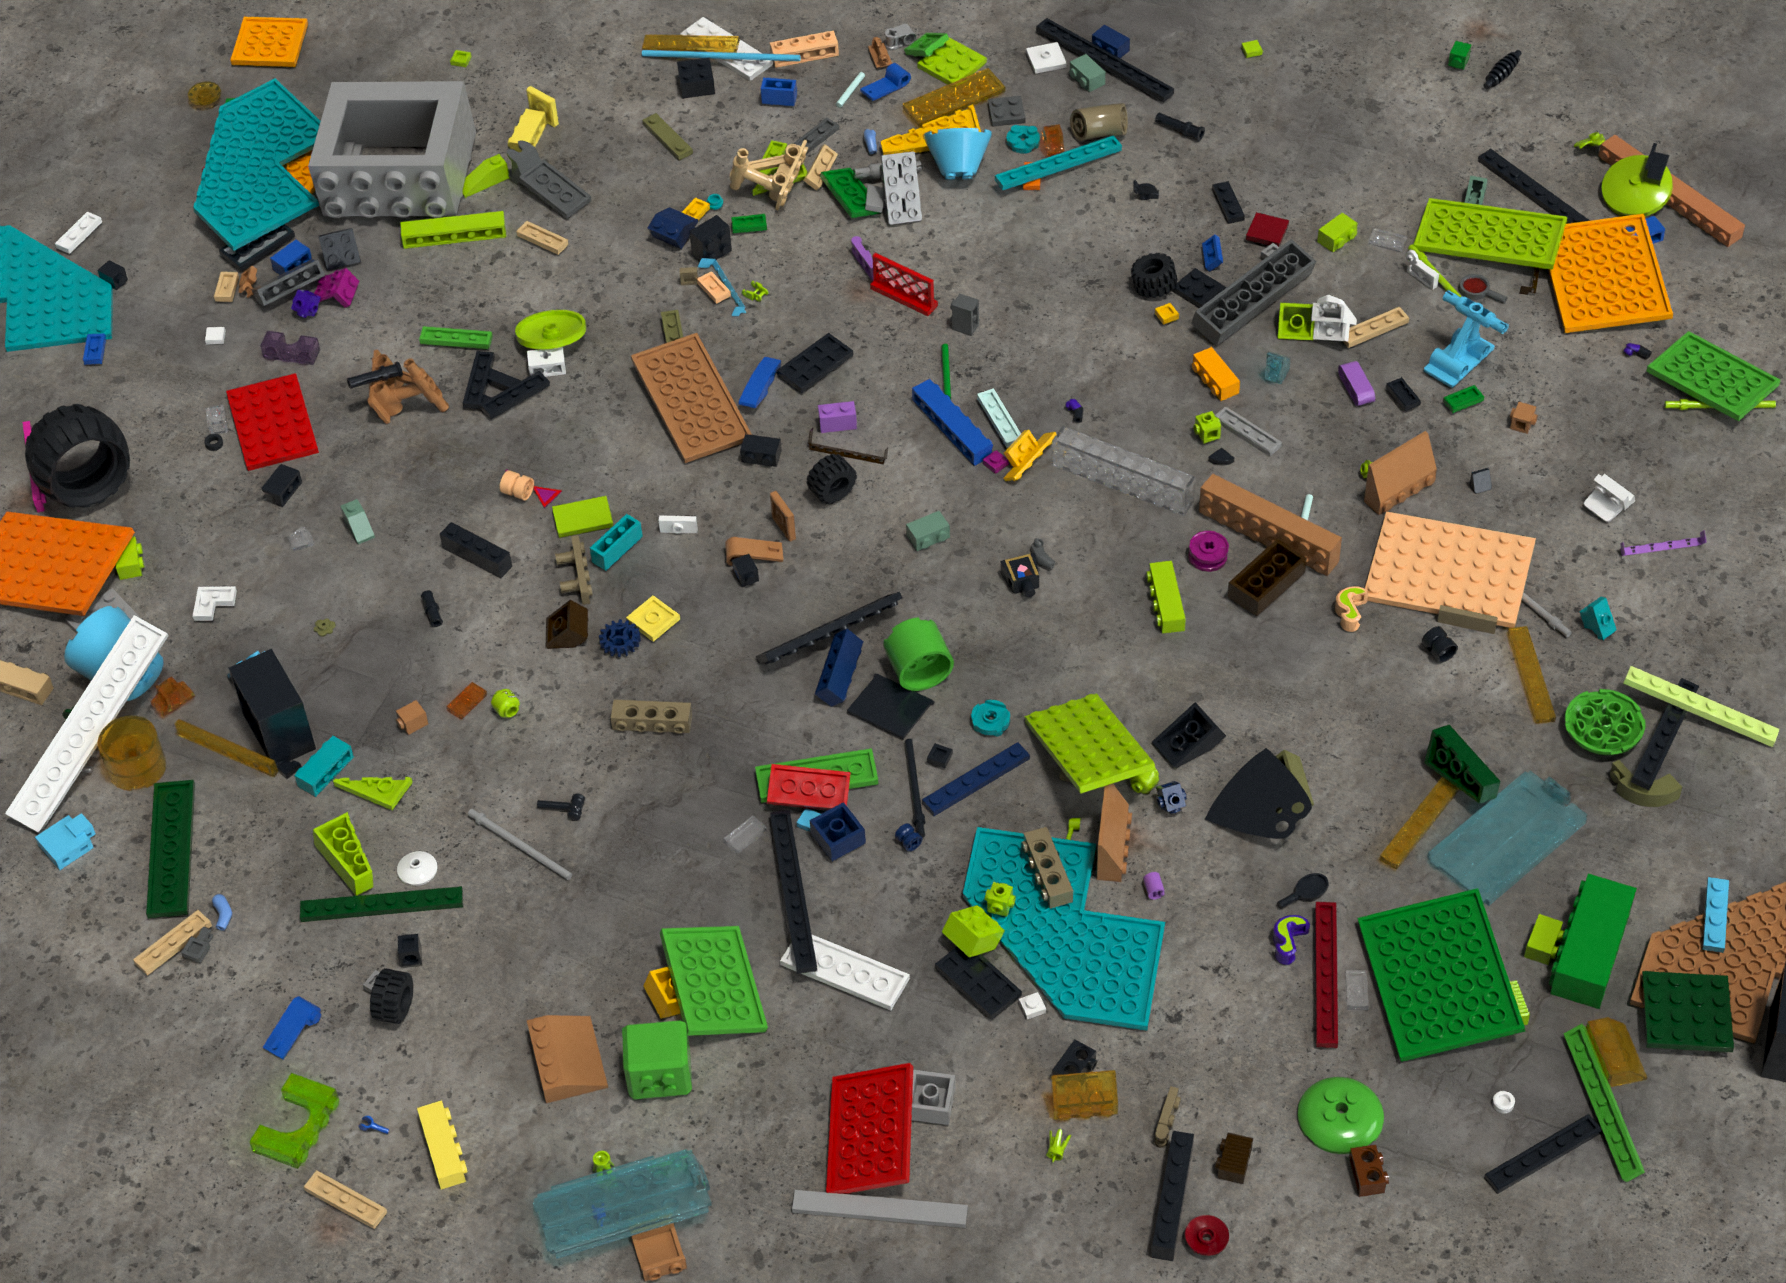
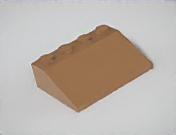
(1400, 474)
(1113, 836)
(566, 1056)

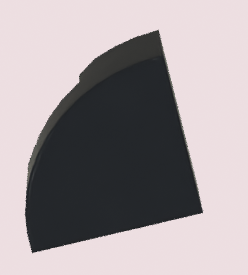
(1221, 456)
(288, 768)

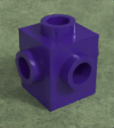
(305, 303)

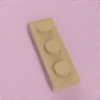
(822, 162)
(542, 237)

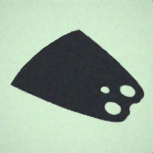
(1253, 796)

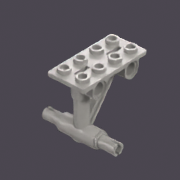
(900, 185)

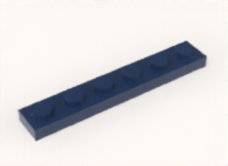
(975, 779)

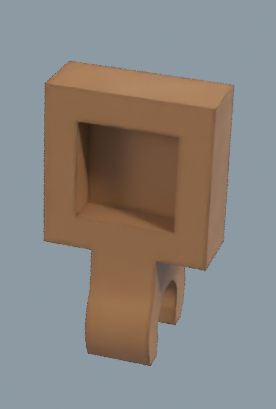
(247, 279)

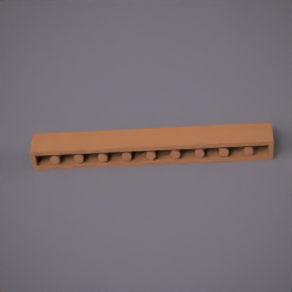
(1684, 198)

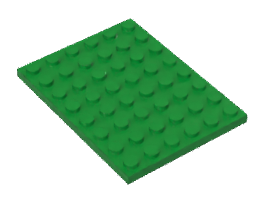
(1440, 975)

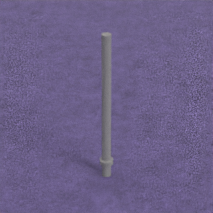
(480, 818)

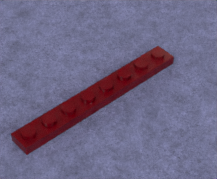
(1326, 975)

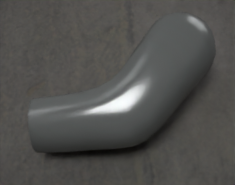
(1041, 557)

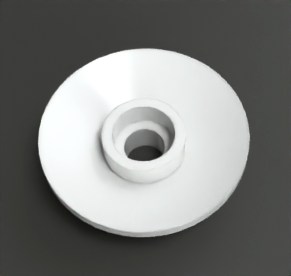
(418, 874)

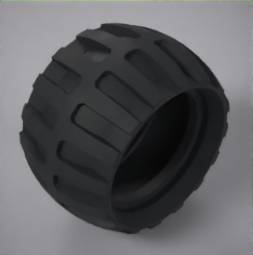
(62, 431)

